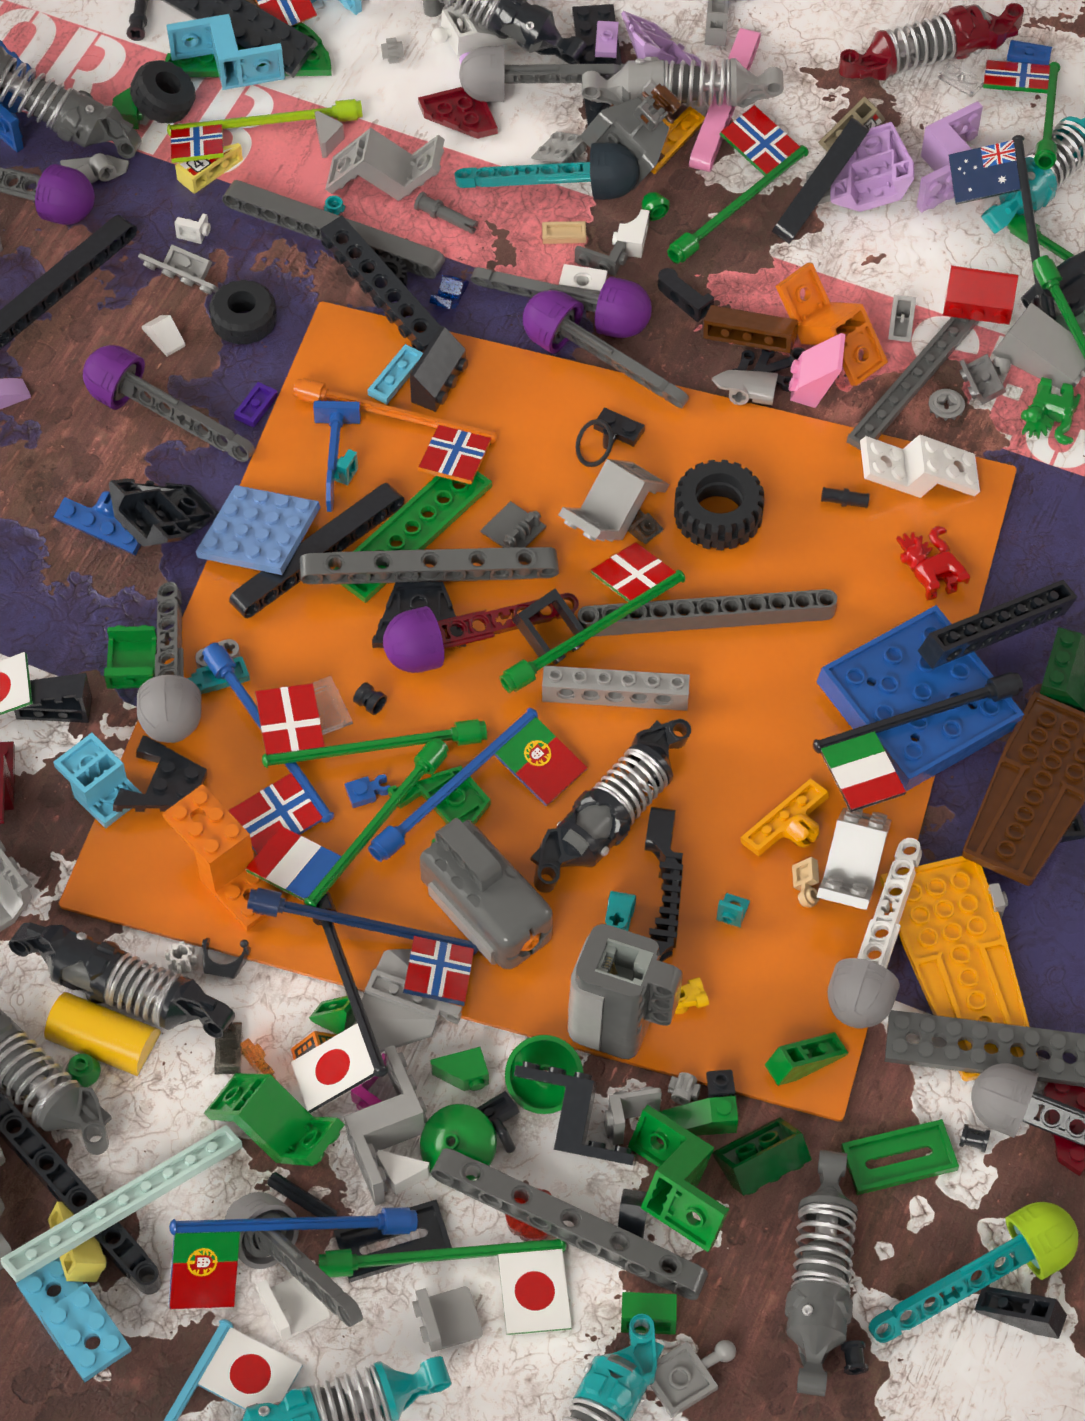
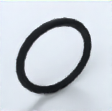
(609, 448)

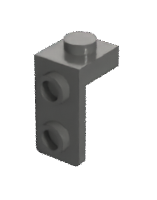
(597, 260)

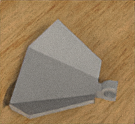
(398, 1016)

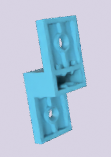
(74, 1319)

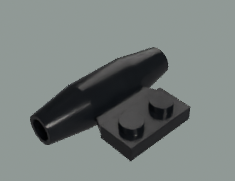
(1071, 285)

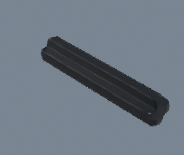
(300, 1196)

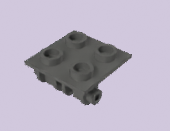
(514, 527)

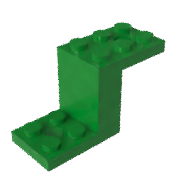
(274, 1119)
(673, 1189)

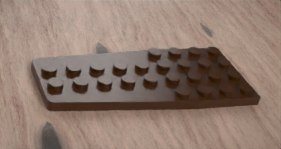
(1032, 792)

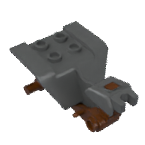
(636, 126)

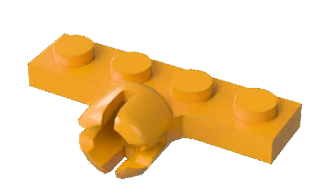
(679, 133)
(788, 820)

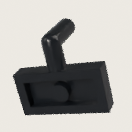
(621, 426)
(498, 1111)

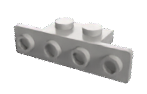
(183, 264)

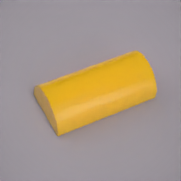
(100, 1033)

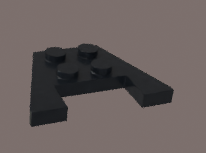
(415, 595)
(171, 782)

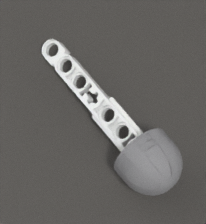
(862, 987)

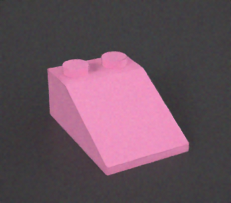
(816, 371)

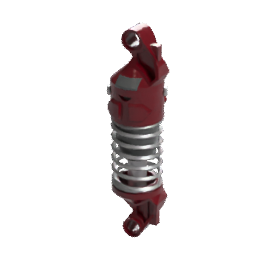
(947, 36)

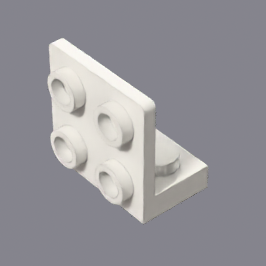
(291, 1307)

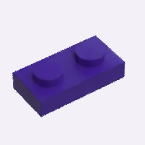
(255, 404)

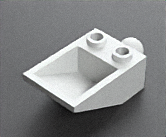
(464, 33)

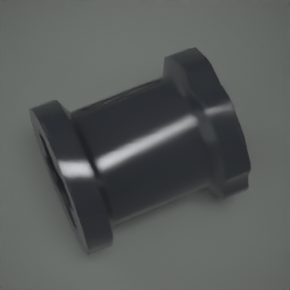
(974, 1138)
(854, 1357)

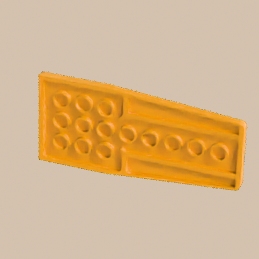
(960, 947)

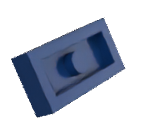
(1028, 53)

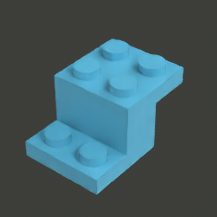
(95, 778)

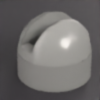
(1001, 365)

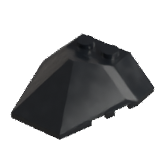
(159, 512)

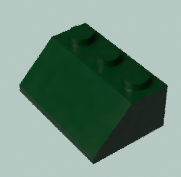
(1066, 670)
(763, 1156)

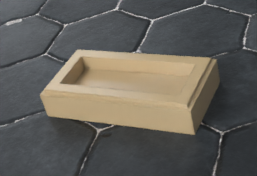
(564, 232)

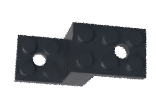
(575, 1113)

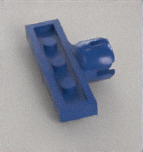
(97, 522)

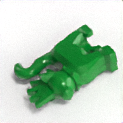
(1050, 408)

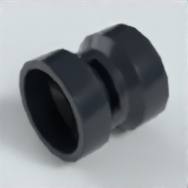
(371, 699)

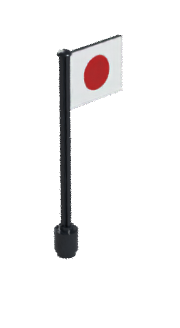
(347, 1057)

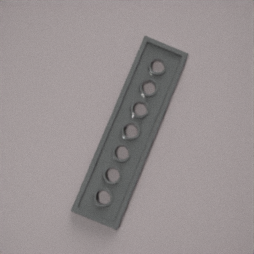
(979, 1034)

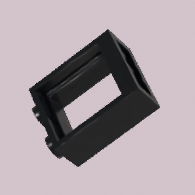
(531, 634)

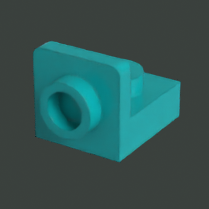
(346, 467)

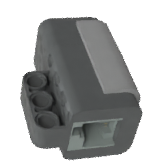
(485, 895)
(620, 991)

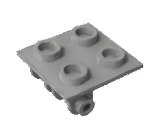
(561, 148)

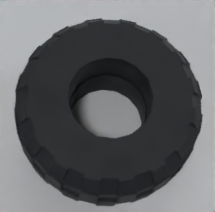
(162, 91)
(248, 326)

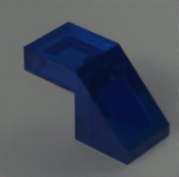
(449, 292)

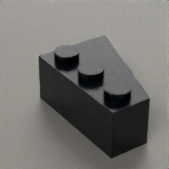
(59, 699)

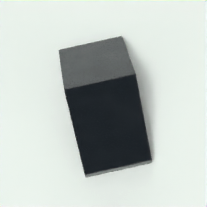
(631, 1215)

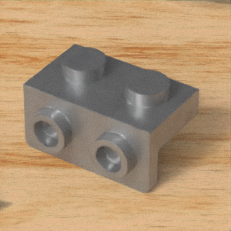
(982, 378)

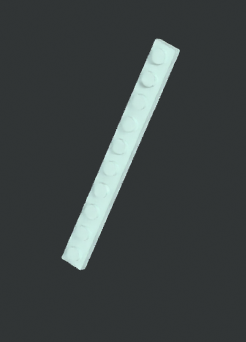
(120, 1203)

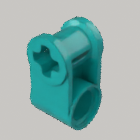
(620, 909)

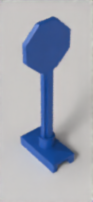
(336, 414)

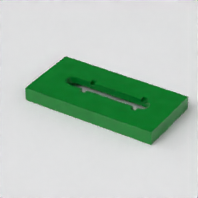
(896, 1142)

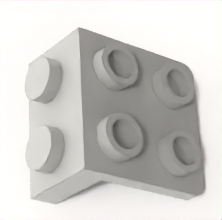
(628, 1105)
(447, 1318)

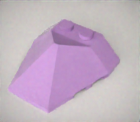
(653, 41)
(875, 172)

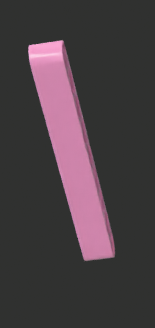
(718, 118)

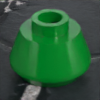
(656, 204)
(84, 1069)

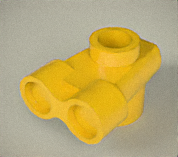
(692, 995)

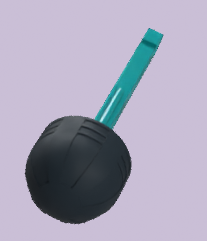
(610, 170)

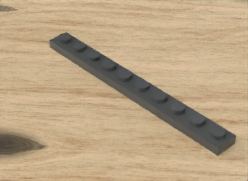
(911, 380)

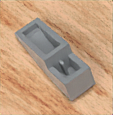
(716, 22)

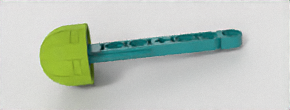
(1041, 1238)

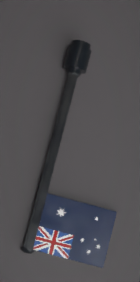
(996, 172)

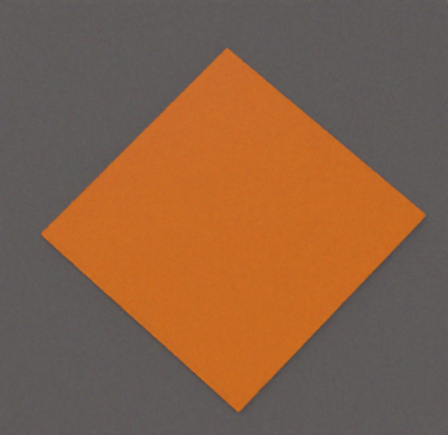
(747, 709)

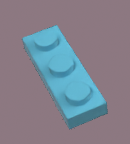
(394, 374)

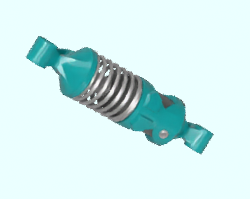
(387, 1392)

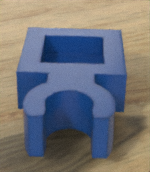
(364, 792)

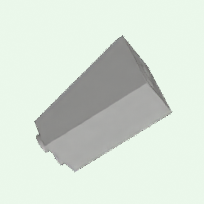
(1042, 348)

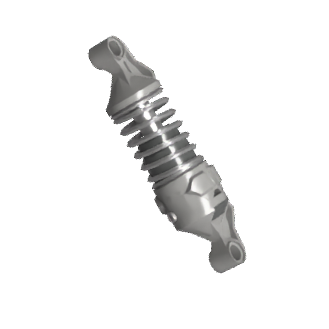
(684, 82)

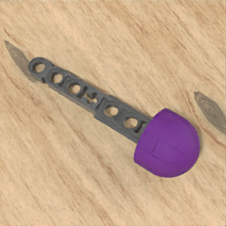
(60, 195)
(619, 309)
(553, 320)
(115, 376)

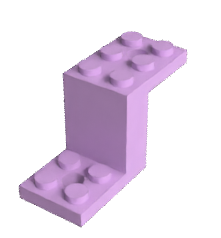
(939, 140)

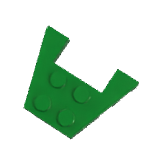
(464, 803)

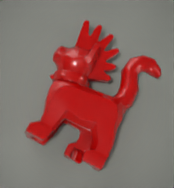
(937, 567)

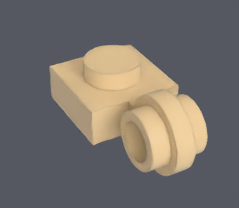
(804, 876)

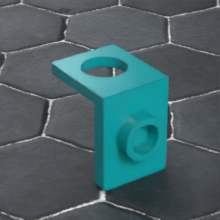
(732, 913)

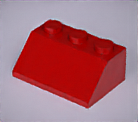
(980, 295)

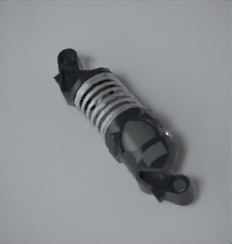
(526, 23)
(608, 810)
(116, 977)

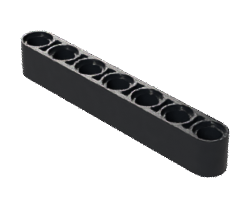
(820, 180)

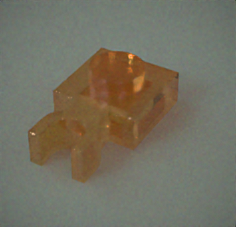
(255, 1056)

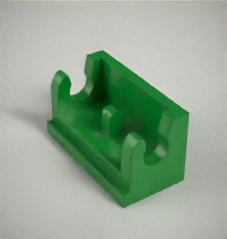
(658, 1306)

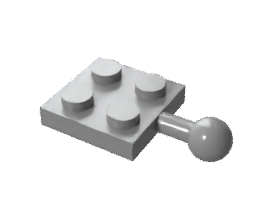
(684, 1378)

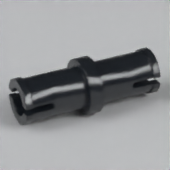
(845, 497)

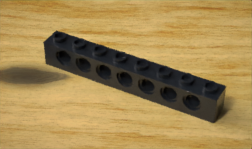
(340, 232)
(997, 624)

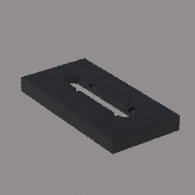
(428, 1218)

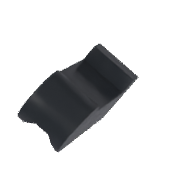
(684, 295)

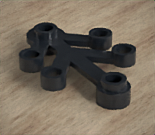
(762, 366)

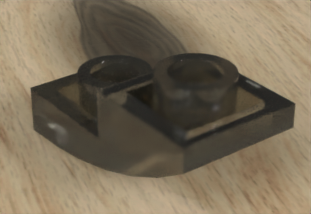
(644, 527)
(228, 1050)

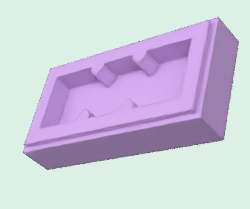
(606, 39)

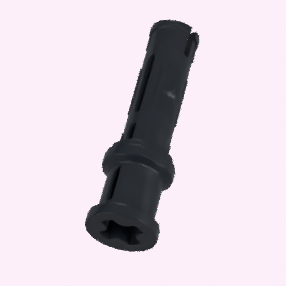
(138, 21)

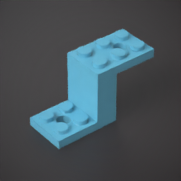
(234, 66)

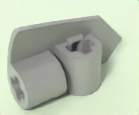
(98, 167)
(746, 385)

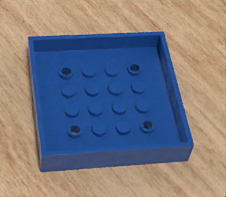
(906, 683)

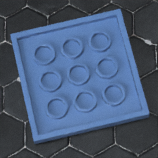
(258, 529)

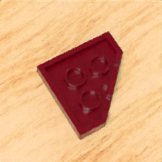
(459, 112)
(1068, 1152)

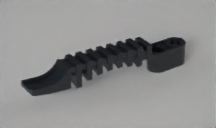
(659, 842)

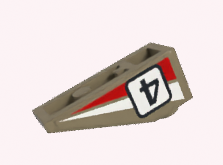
(863, 112)

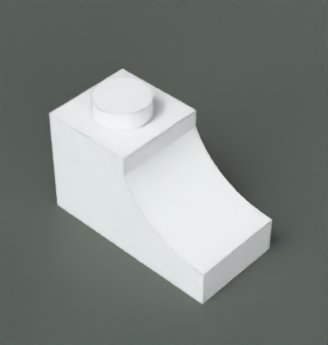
(633, 234)

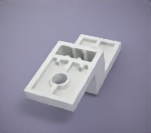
(919, 466)

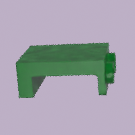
(130, 656)

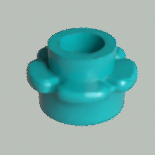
(334, 205)

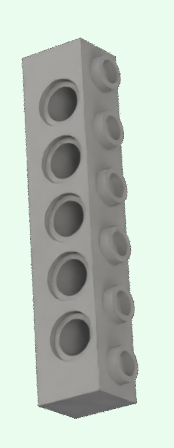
(615, 688)

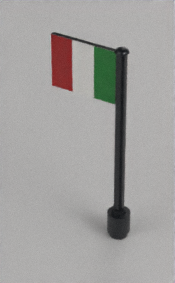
(860, 761)

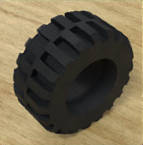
(725, 481)

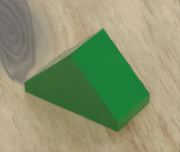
(334, 1015)

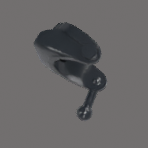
(224, 970)

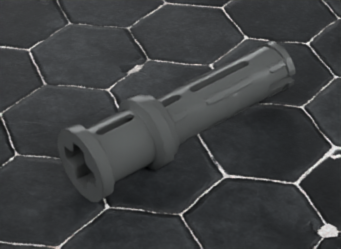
(437, 209)

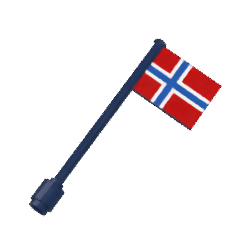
(437, 962)

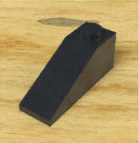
(1024, 1311)

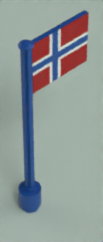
(285, 803)

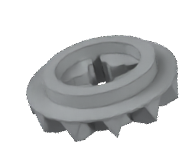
(955, 402)

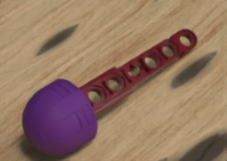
(417, 640)

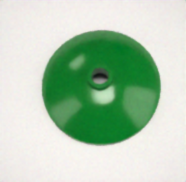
(547, 1052)
(469, 1127)

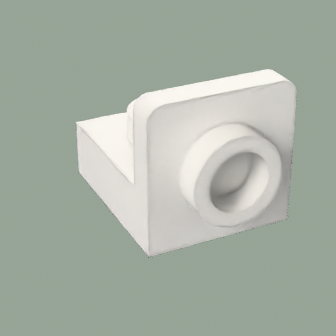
(192, 230)

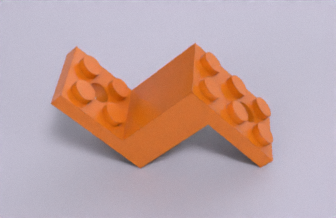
(824, 319)
(220, 850)

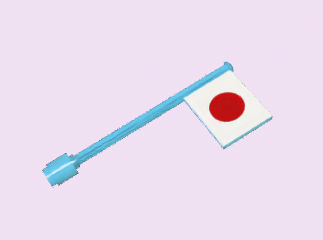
(238, 1371)

